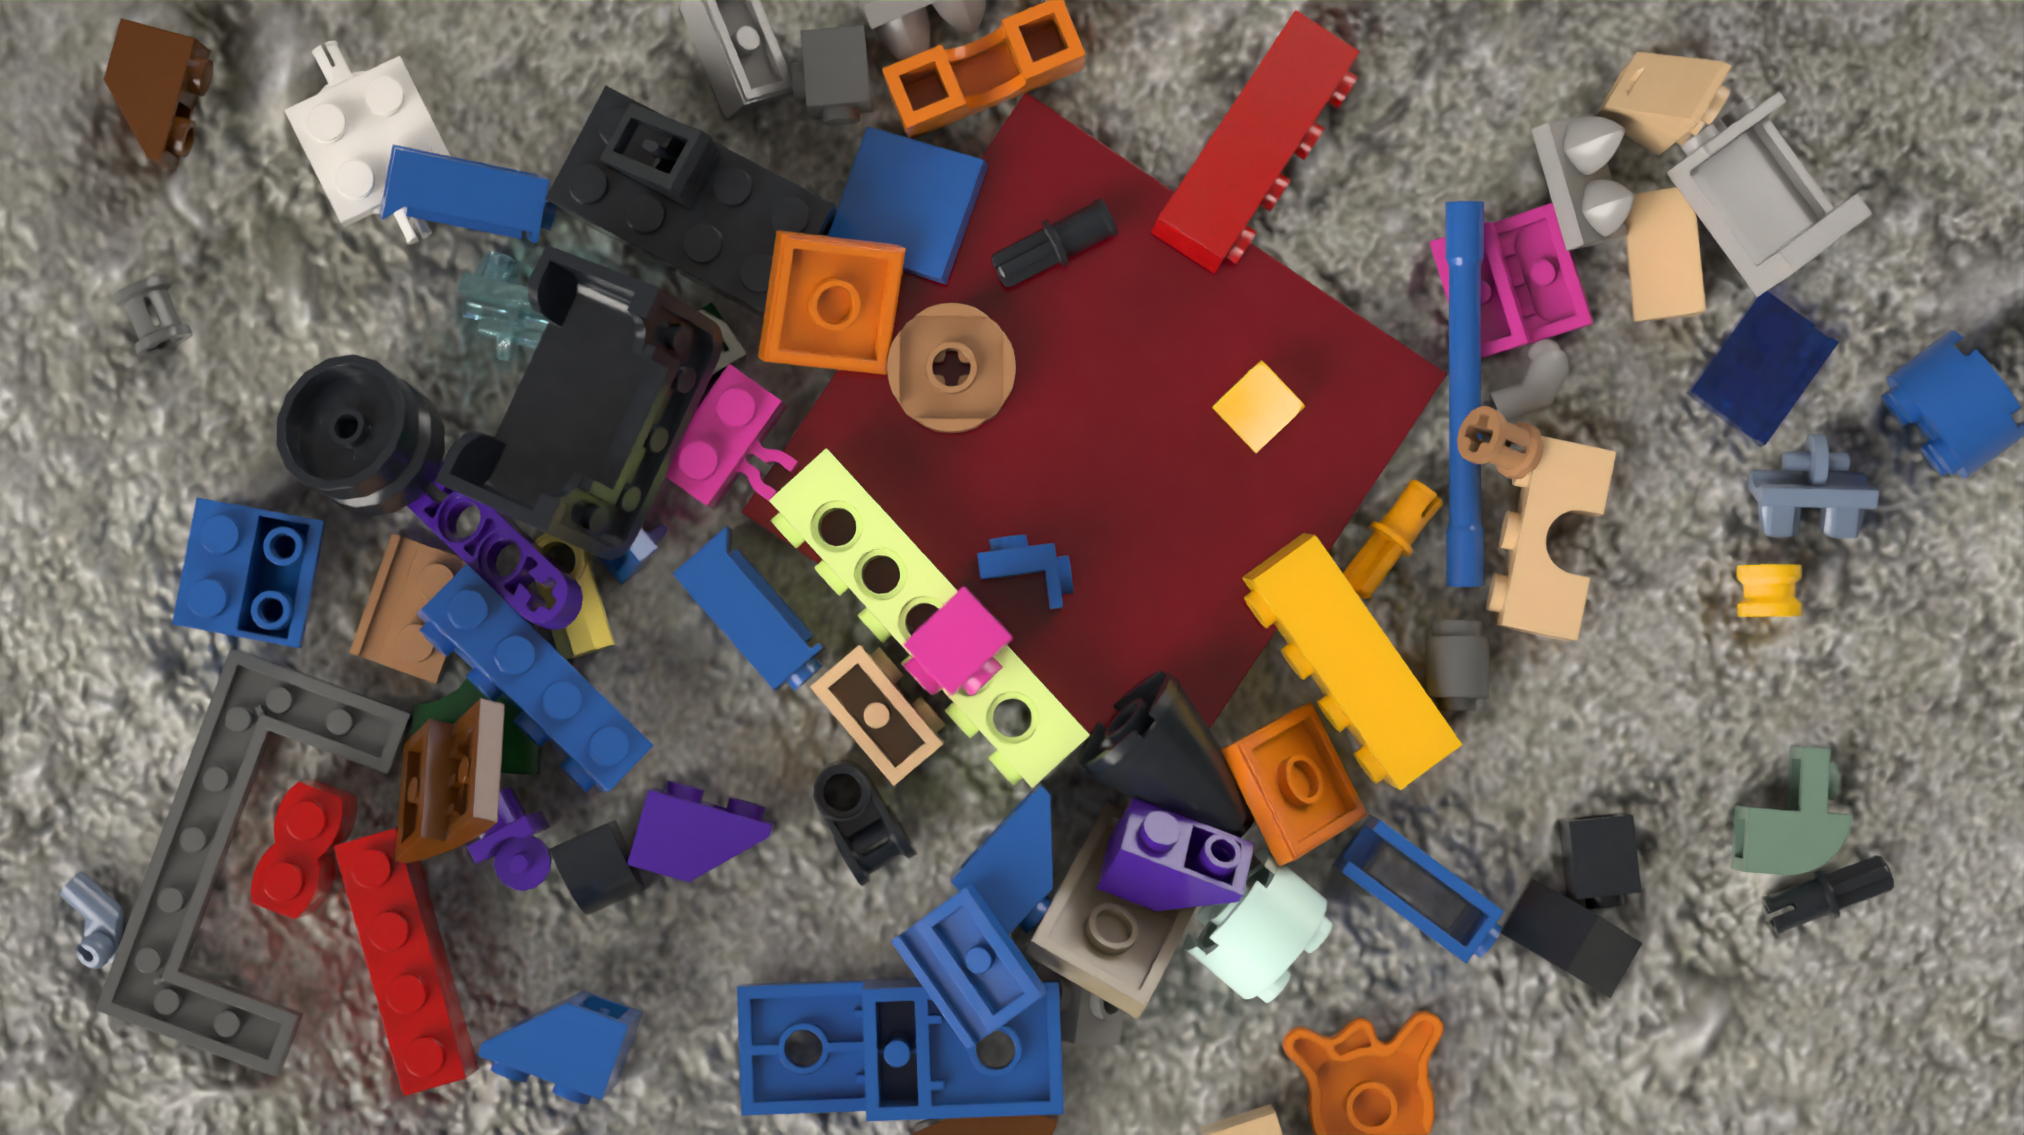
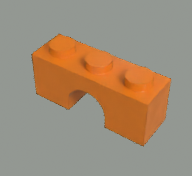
(964, 80)

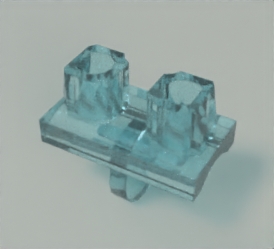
(501, 305)

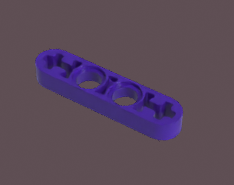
(481, 554)

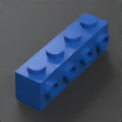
(534, 679)

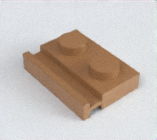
(390, 624)

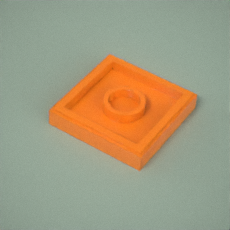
(831, 302)
(1294, 783)

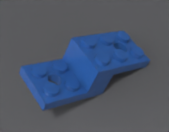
(890, 1054)

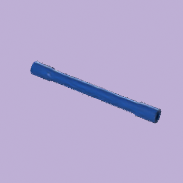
(1464, 257)

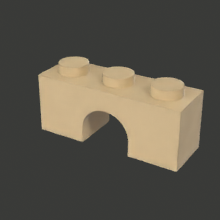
(1532, 590)

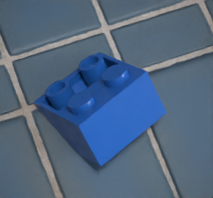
(249, 573)
(572, 1044)

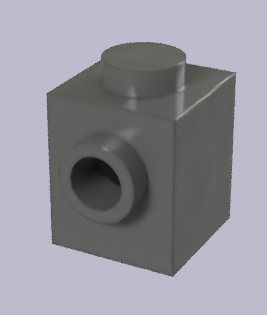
(834, 74)

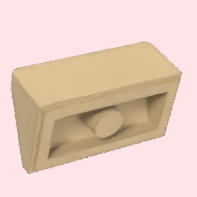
(1664, 257)

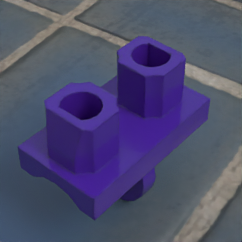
(520, 857)

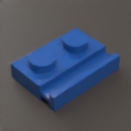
(969, 966)

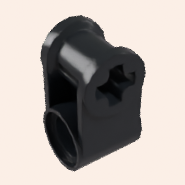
(862, 823)

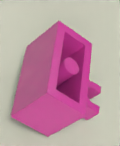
(725, 437)

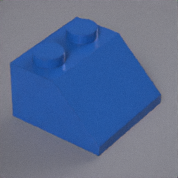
(1015, 864)

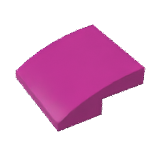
(1526, 282)

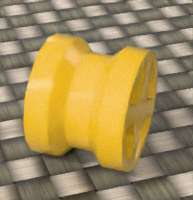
(1769, 590)

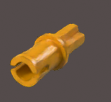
(1392, 537)

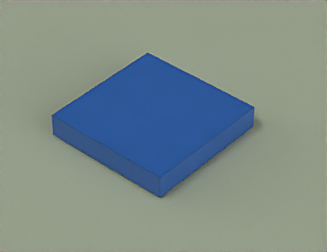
(910, 198)

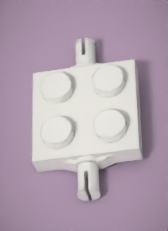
(352, 131)

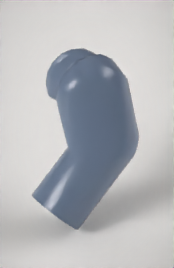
(102, 920)

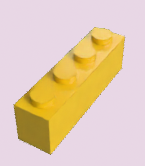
(1350, 661)

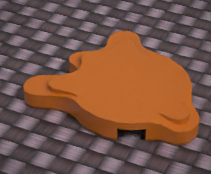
(1367, 1083)

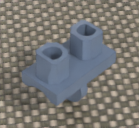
(1812, 484)

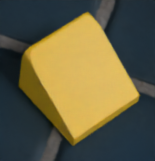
(1258, 406)

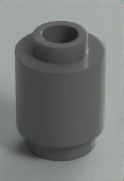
(1457, 664)

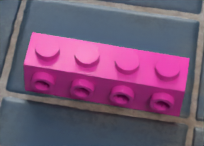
(957, 647)

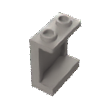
(1760, 196)

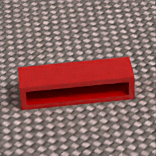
(1255, 143)
(406, 963)

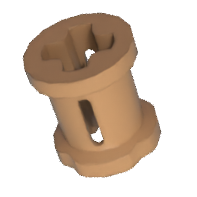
(1502, 434)

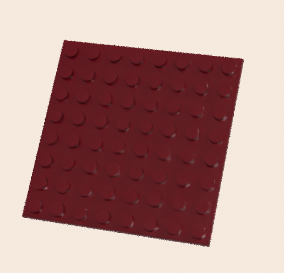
(1117, 432)

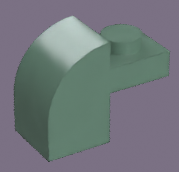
(1803, 833)

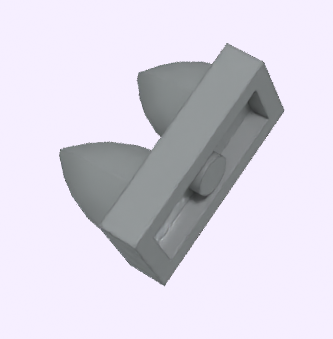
(905, 24)
(1577, 174)

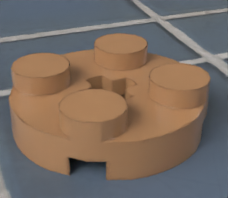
(925, 342)

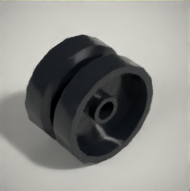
(360, 435)

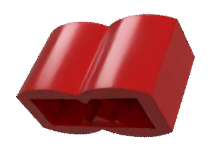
(300, 865)

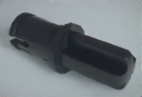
(1054, 243)
(1829, 893)

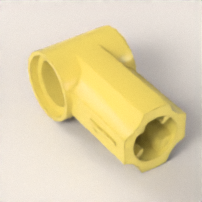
(591, 628)

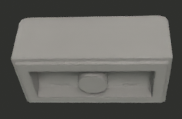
(738, 53)

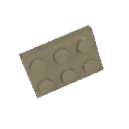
(1103, 939)

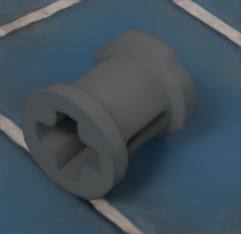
(153, 292)

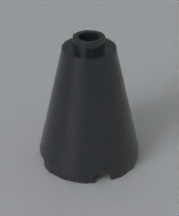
(1166, 756)

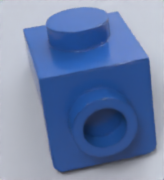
(1014, 557)

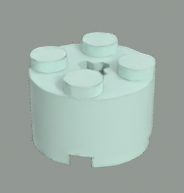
(1262, 934)

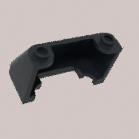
(593, 407)

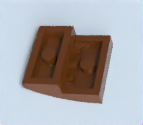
(450, 782)

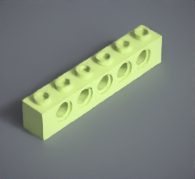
(829, 487)

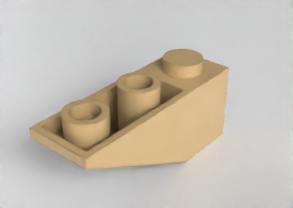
(1665, 98)

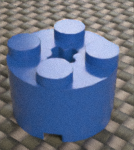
(1955, 405)

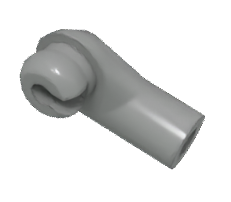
(1541, 383)

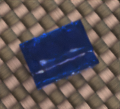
(1762, 368)

